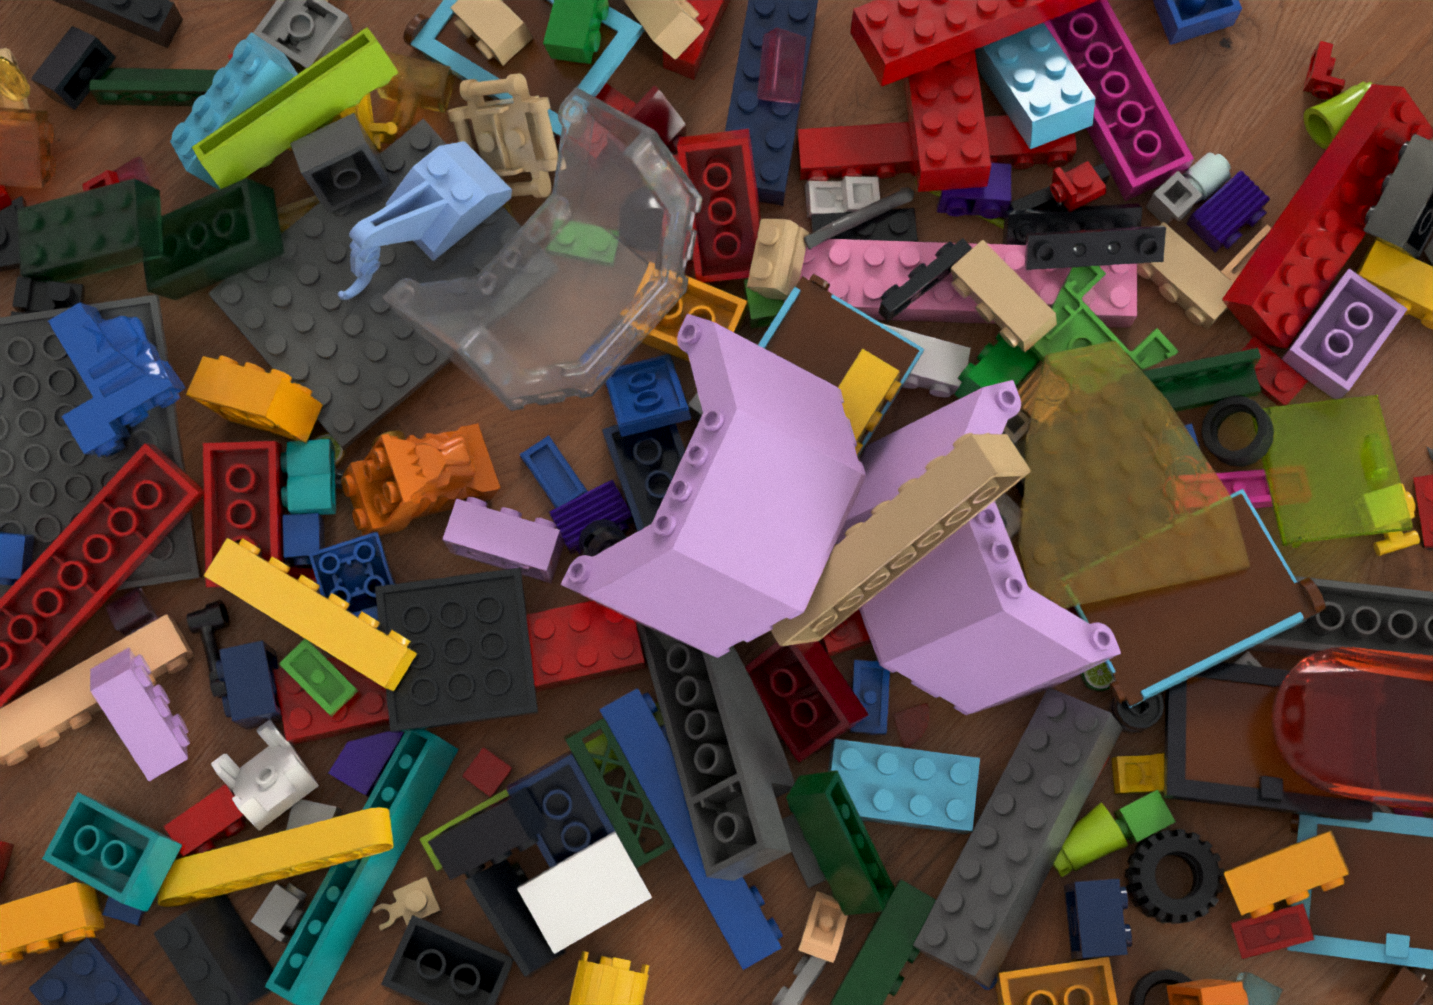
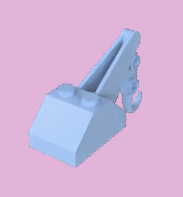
(432, 206)

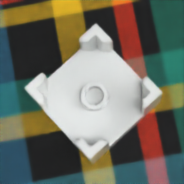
(269, 780)

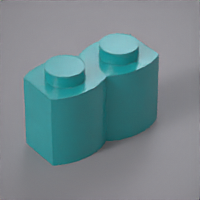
(310, 477)

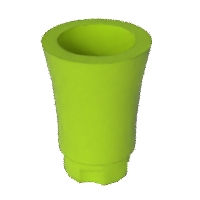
(1328, 117)
(1089, 840)

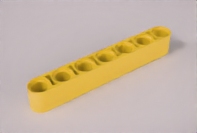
(277, 856)

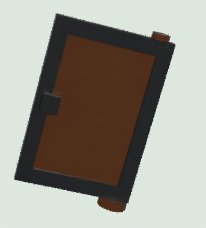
(1226, 751)

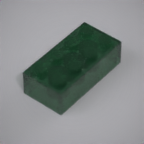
(90, 232)
(215, 239)

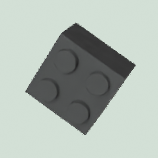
(340, 163)

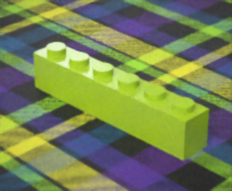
(295, 109)

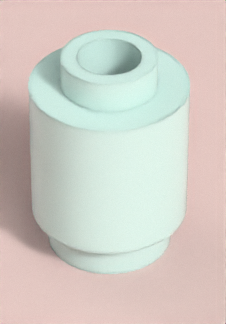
(1209, 174)

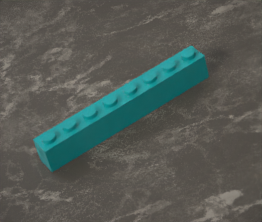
(354, 886)

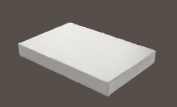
(584, 892)

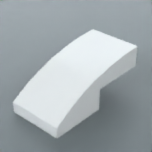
(841, 196)

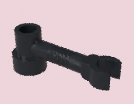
(207, 622)

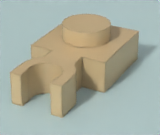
(412, 899)

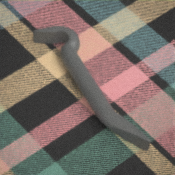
(860, 216)

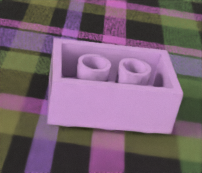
(1343, 334)
(504, 539)
(140, 713)

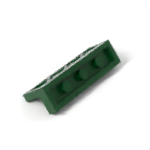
(151, 86)
(1207, 379)
(606, 799)

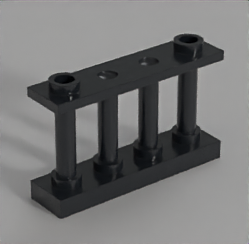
(1084, 236)

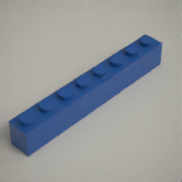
(652, 761)

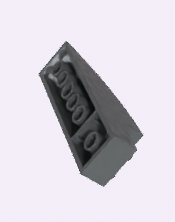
(722, 754)

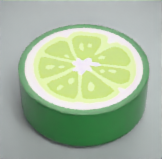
(1097, 678)

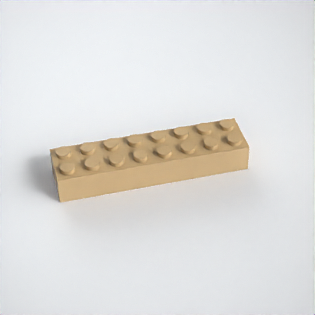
(906, 531)

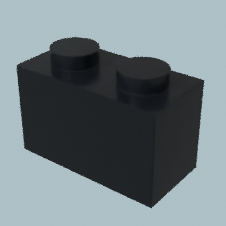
(71, 66)

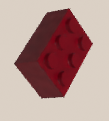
(805, 696)

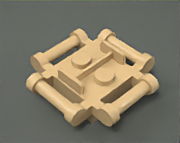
(510, 132)

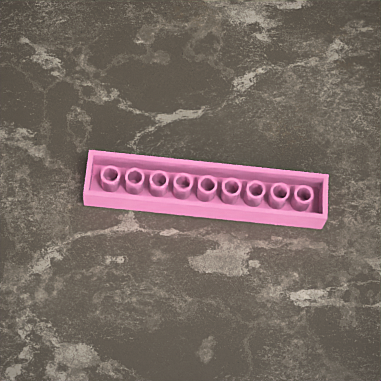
(868, 268)

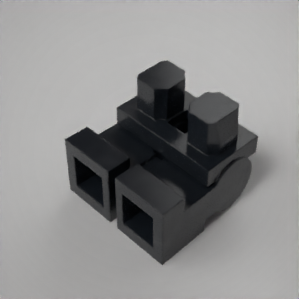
(43, 296)

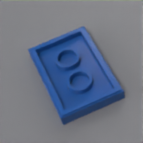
(647, 395)

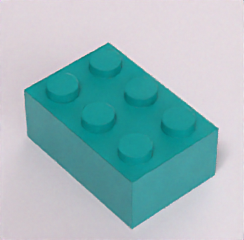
(112, 852)

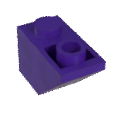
(982, 201)
(365, 760)

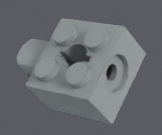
(304, 30)

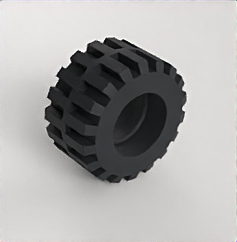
(1201, 862)

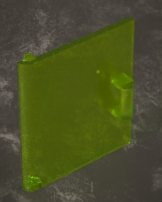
(1333, 471)

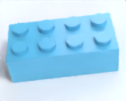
(246, 79)
(1036, 85)
(908, 785)

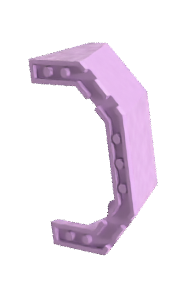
(746, 506)
(964, 611)

